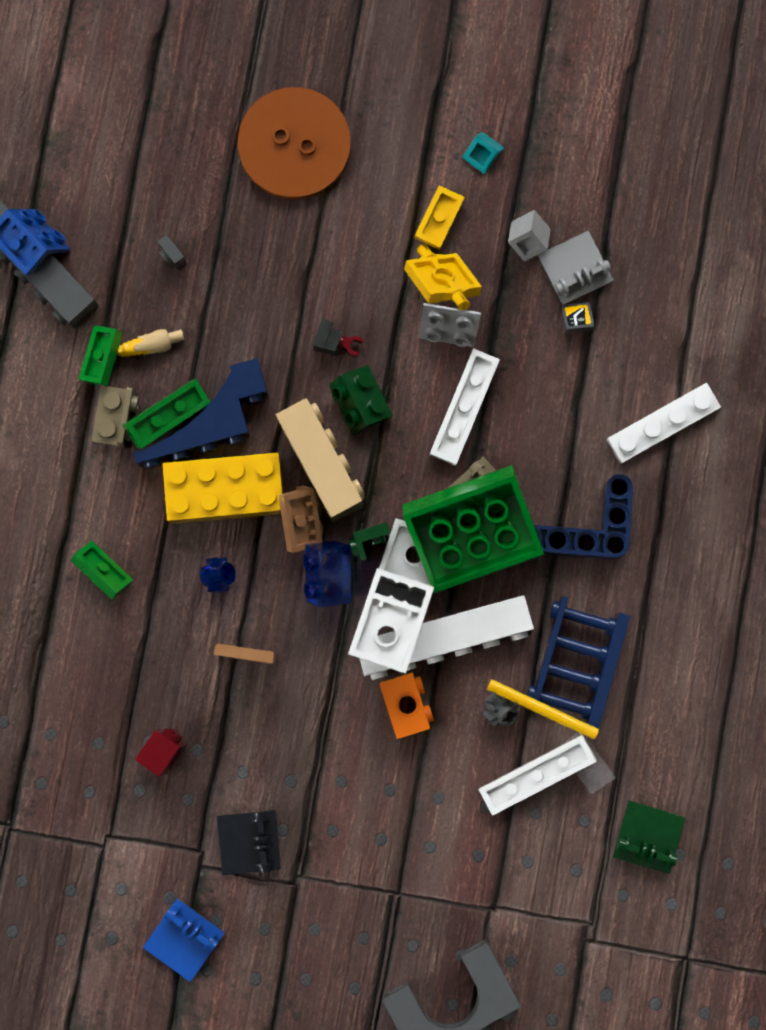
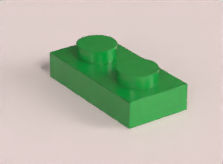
(100, 356)
(101, 570)

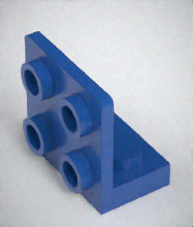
(28, 238)

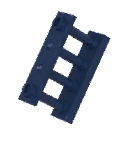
(606, 655)

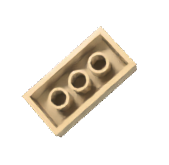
(319, 459)

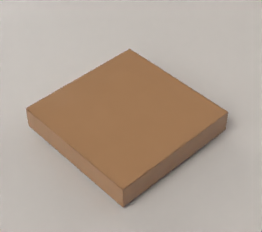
(245, 654)

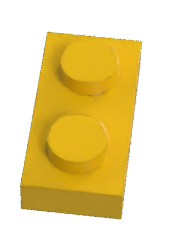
(439, 217)

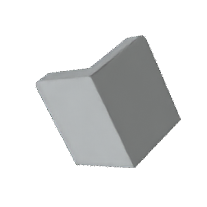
(529, 235)

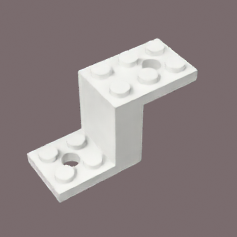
(395, 600)

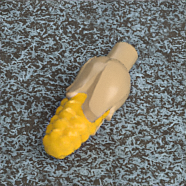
(151, 343)

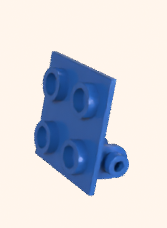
(183, 940)

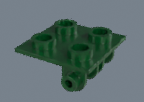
(649, 837)

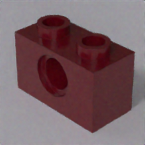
(161, 751)

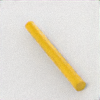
(542, 709)

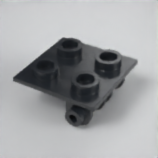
(248, 842)

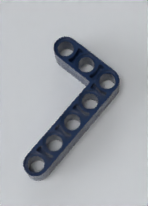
(598, 537)

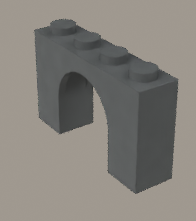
(493, 1000)

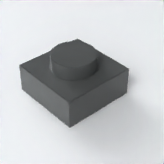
(170, 253)

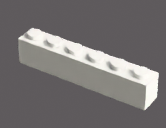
(461, 632)

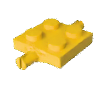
(442, 277)

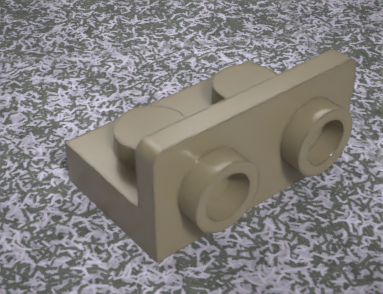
(113, 410)

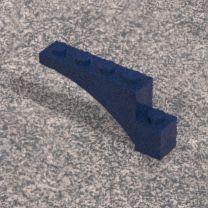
(217, 424)

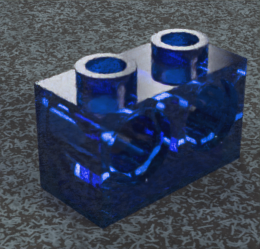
(335, 573)

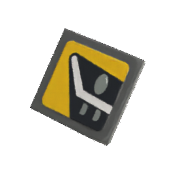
(577, 317)

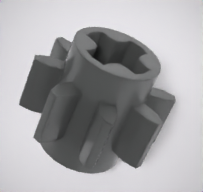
(500, 710)

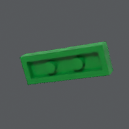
(166, 413)

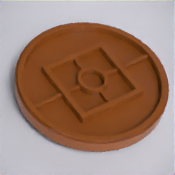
(294, 143)

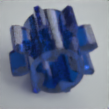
(217, 574)

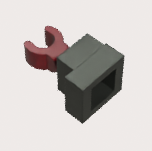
(329, 339)

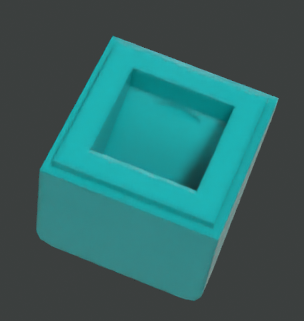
(482, 152)

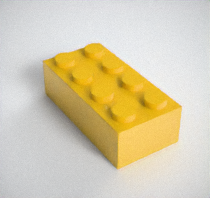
(223, 488)

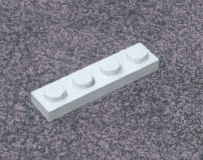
(464, 407)
(663, 423)
(537, 774)

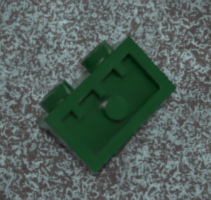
(373, 536)

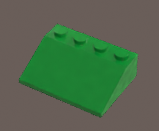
(472, 529)

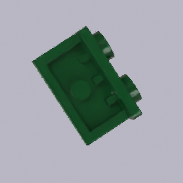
(360, 399)

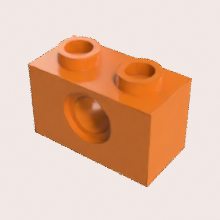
(404, 723)

